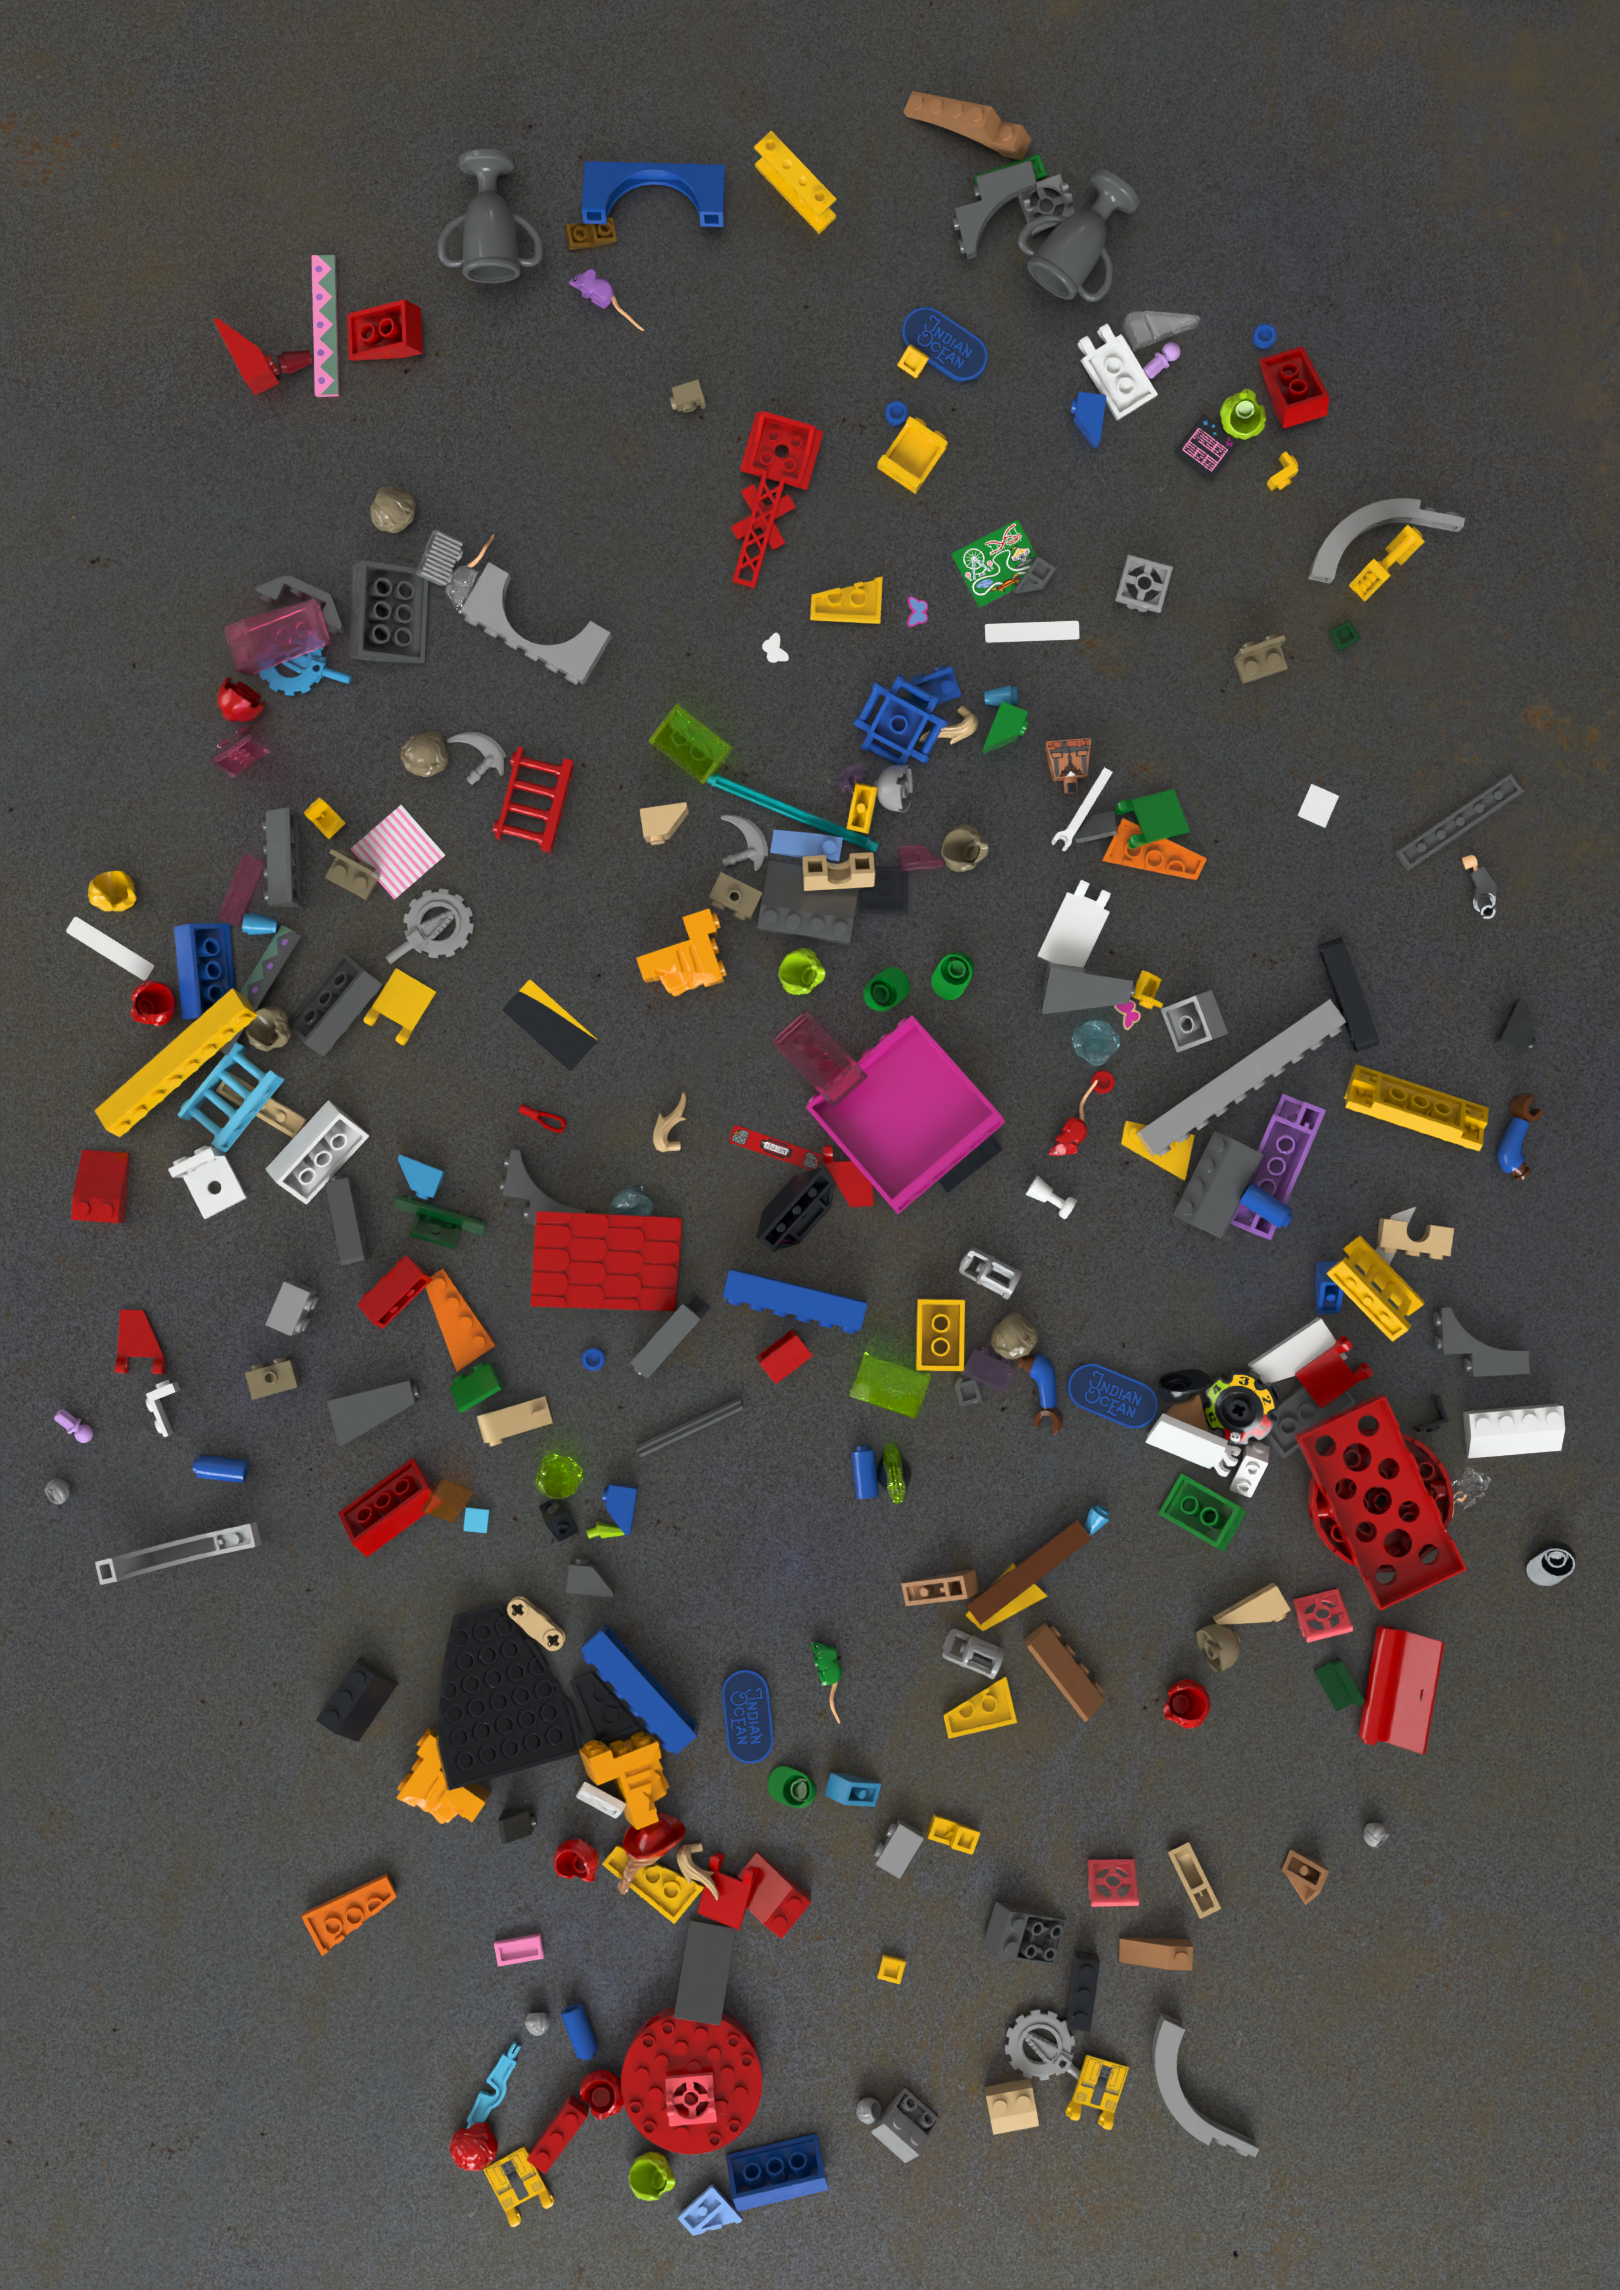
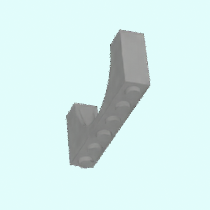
(573, 658)

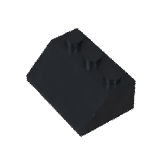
(971, 1163)
(357, 1701)

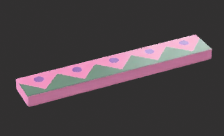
(325, 325)

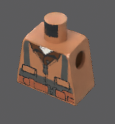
(1068, 761)

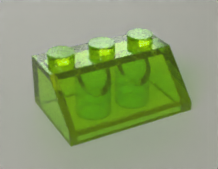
(691, 744)
(890, 1385)

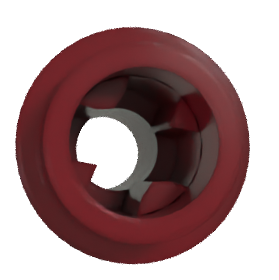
(293, 361)

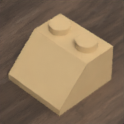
(662, 821)
(1011, 2106)

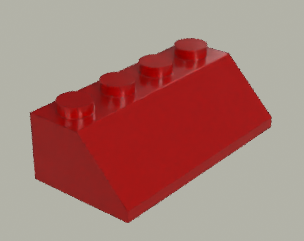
(387, 1508)

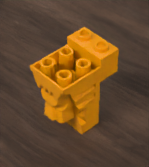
(689, 962)
(634, 1771)
(428, 1788)

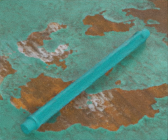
(793, 812)

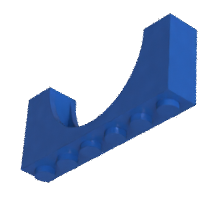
(610, 180)

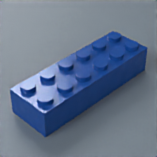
(794, 1299)
(639, 1689)

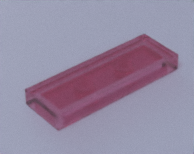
(241, 890)

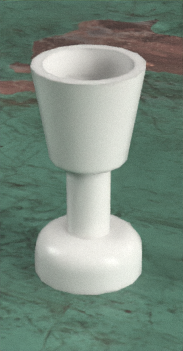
(1042, 1191)

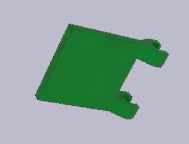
(1157, 817)

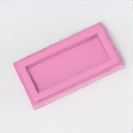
(519, 1949)

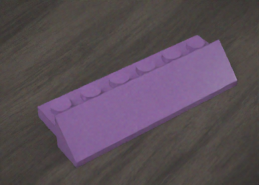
(1284, 1152)

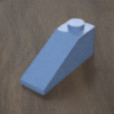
(806, 844)

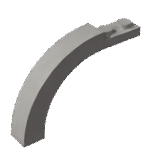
(1370, 516)
(177, 1552)
(1165, 2052)

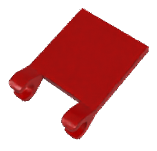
(1329, 1375)
(732, 1894)

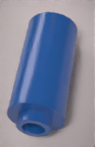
(1267, 1206)
(221, 1468)
(865, 1472)
(579, 2031)

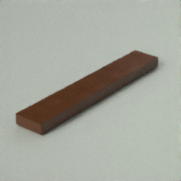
(1028, 1572)

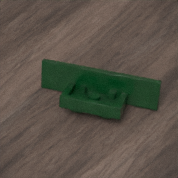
(438, 1224)

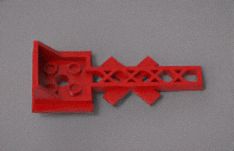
(795, 469)

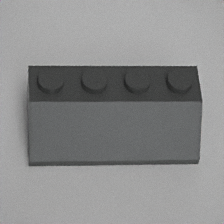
(282, 858)
(333, 1004)
(1218, 1185)

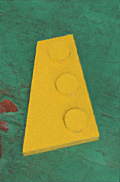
(850, 604)
(1174, 1161)
(1024, 1600)
(982, 1712)

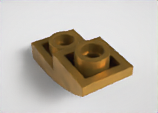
(589, 235)

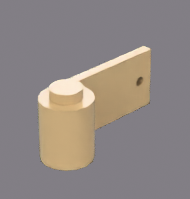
(513, 1420)

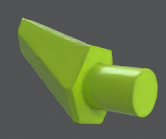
(604, 1530)

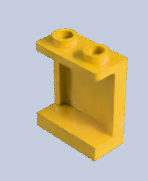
(913, 454)

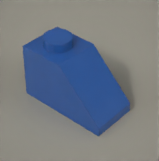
(1089, 415)
(1327, 1292)
(621, 1504)

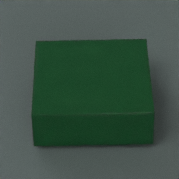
(1344, 635)

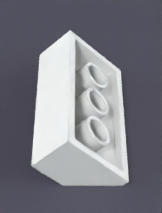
(317, 1152)
(1514, 1430)

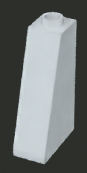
(1294, 1352)

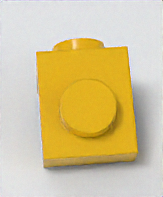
(1283, 477)
(324, 817)
(1146, 990)

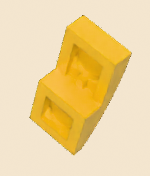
(953, 1834)

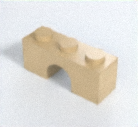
(854, 873)
(1435, 1241)

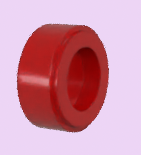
(1105, 1081)

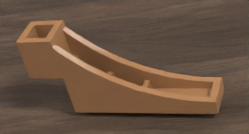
(971, 120)

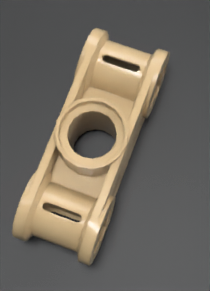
(536, 1623)

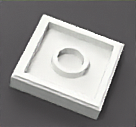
(600, 1800)

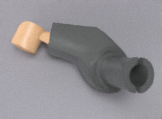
(1485, 892)

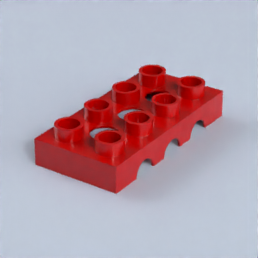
(1404, 1485)

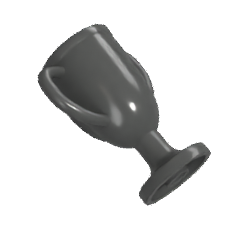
(489, 224)
(1078, 241)

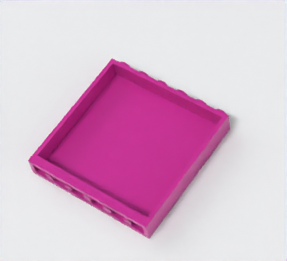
(908, 1116)

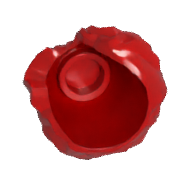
(153, 1003)
(1187, 1704)
(576, 1859)
(603, 2093)
(474, 2147)

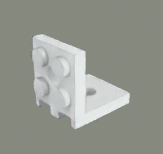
(200, 1171)

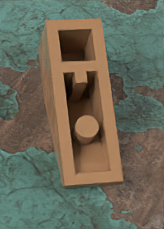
(941, 1588)
(1157, 1952)

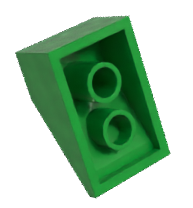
(1202, 1512)

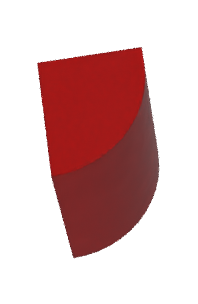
(784, 1356)

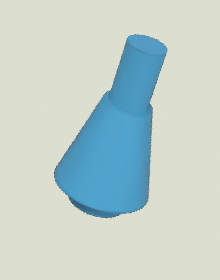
(1096, 1519)

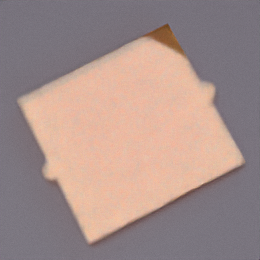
(447, 1500)

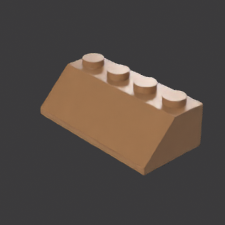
(1064, 1670)

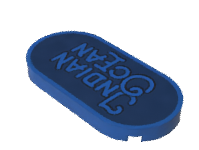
(946, 343)
(1112, 1395)
(747, 1716)

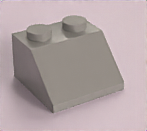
(1194, 1021)

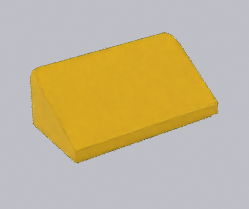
(862, 807)

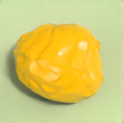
(112, 891)

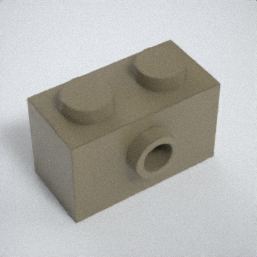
(735, 896)
(273, 1378)

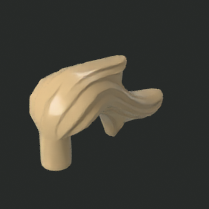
(958, 731)
(664, 1125)
(691, 1870)

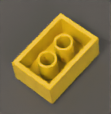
(940, 1334)

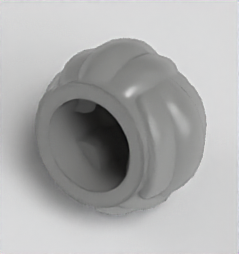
(57, 1491)
(1375, 1834)
(537, 2023)
(868, 2110)

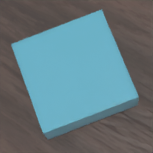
(476, 1519)

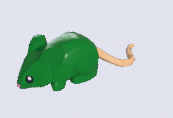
(829, 1669)

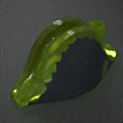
(894, 1473)

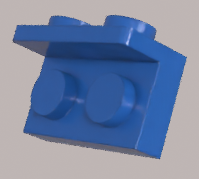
(940, 682)

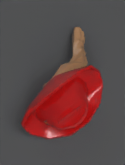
(649, 1845)

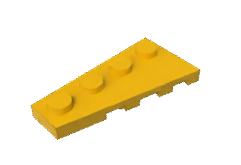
(656, 1884)

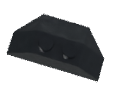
(796, 1209)

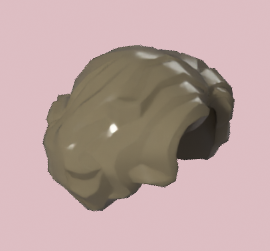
(392, 509)
(425, 754)
(963, 848)
(268, 1029)
(1014, 1336)

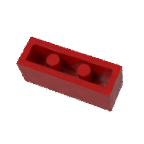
(394, 1292)
(557, 2134)

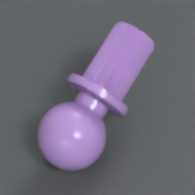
(1170, 352)
(82, 1433)

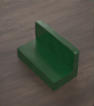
(1338, 1684)

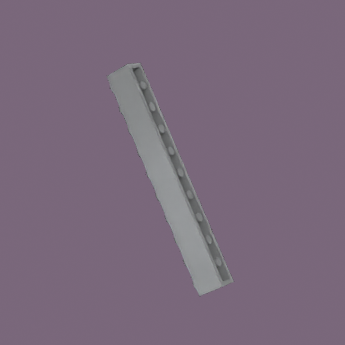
(1240, 1078)

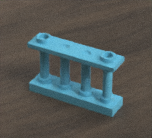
(238, 1118)

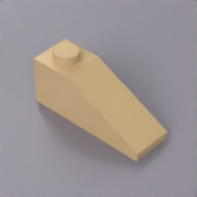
(1259, 1607)

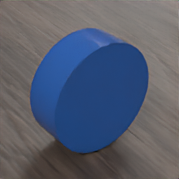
(1264, 336)
(896, 413)
(593, 1359)

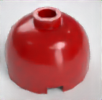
(238, 701)

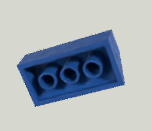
(203, 966)
(777, 2172)

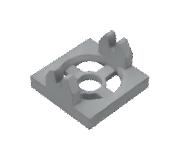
(1054, 183)
(1149, 567)

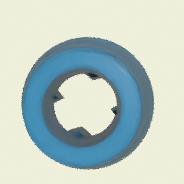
(1006, 694)
(258, 924)

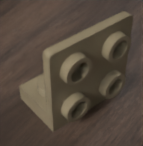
(1261, 659)
(352, 876)

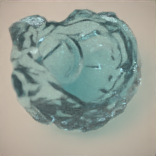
(1095, 1041)
(632, 1201)

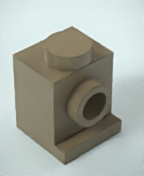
(687, 397)

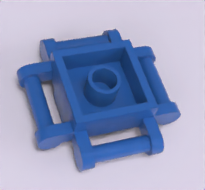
(900, 722)

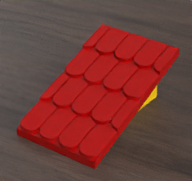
(606, 1261)

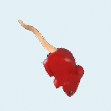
(1073, 1132)

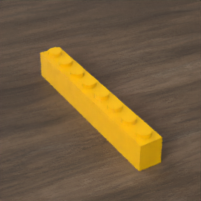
(176, 1063)

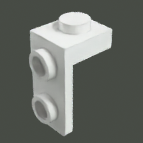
(154, 1405)
(1251, 1468)

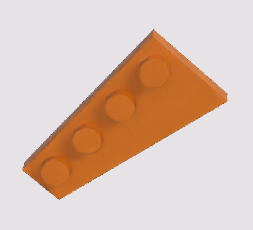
(1157, 856)
(459, 1324)
(338, 1917)

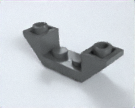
(276, 589)

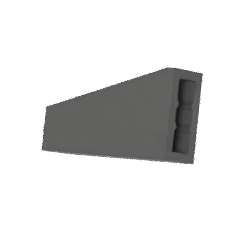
(1083, 988)
(347, 1220)
(670, 1335)
(366, 1409)

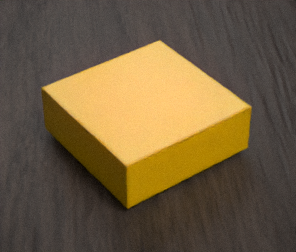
(913, 361)
(891, 1968)

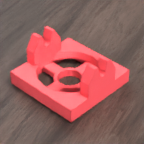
(1333, 1597)
(1124, 1865)
(674, 2082)

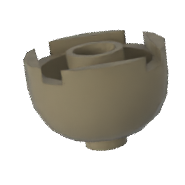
(1220, 1646)

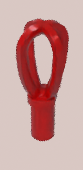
(536, 1114)

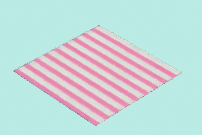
(398, 851)

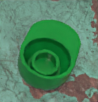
(952, 975)
(886, 989)
(791, 1787)

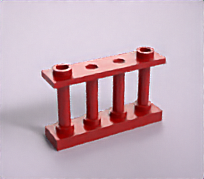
(550, 816)

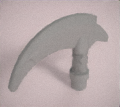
(488, 747)
(755, 840)

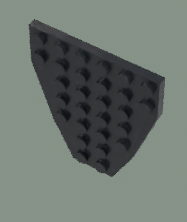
(498, 1702)

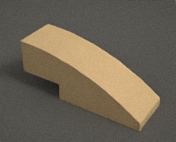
(1194, 1880)

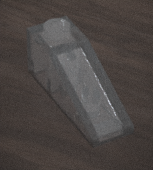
(1153, 326)

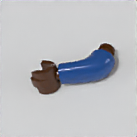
(1510, 1150)
(1044, 1374)

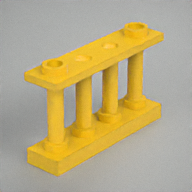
(795, 182)
(1377, 572)
(1367, 1297)

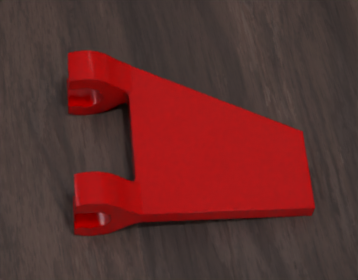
(849, 1179)
(137, 1340)

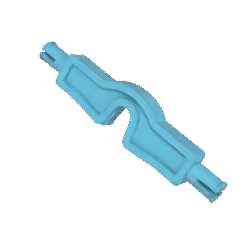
(498, 2080)

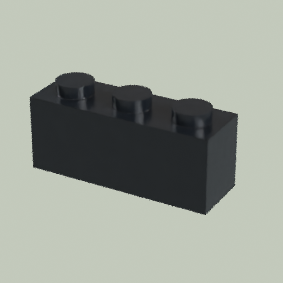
(1082, 1991)

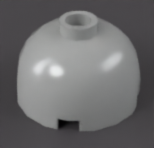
(894, 786)

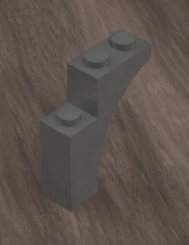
(995, 191)
(521, 1185)
(1481, 1358)

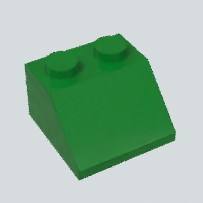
(1006, 728)
(476, 1387)

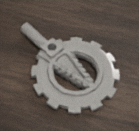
(423, 934)
(1056, 2057)

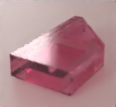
(917, 858)

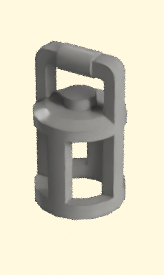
(984, 1269)
(967, 1651)

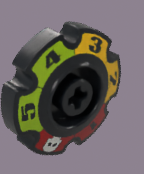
(1247, 1391)

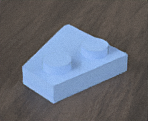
(708, 2212)

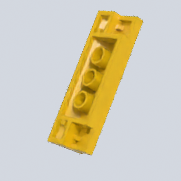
(1417, 1107)

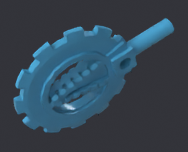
(311, 669)

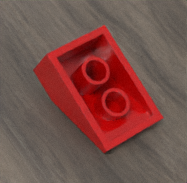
(385, 332)
(255, 367)
(1294, 387)
(101, 1187)
(775, 1896)

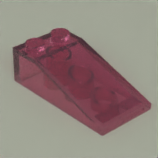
(276, 637)
(239, 752)
(819, 1059)

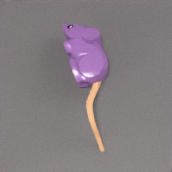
(599, 290)

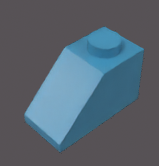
(422, 1177)
(852, 1790)

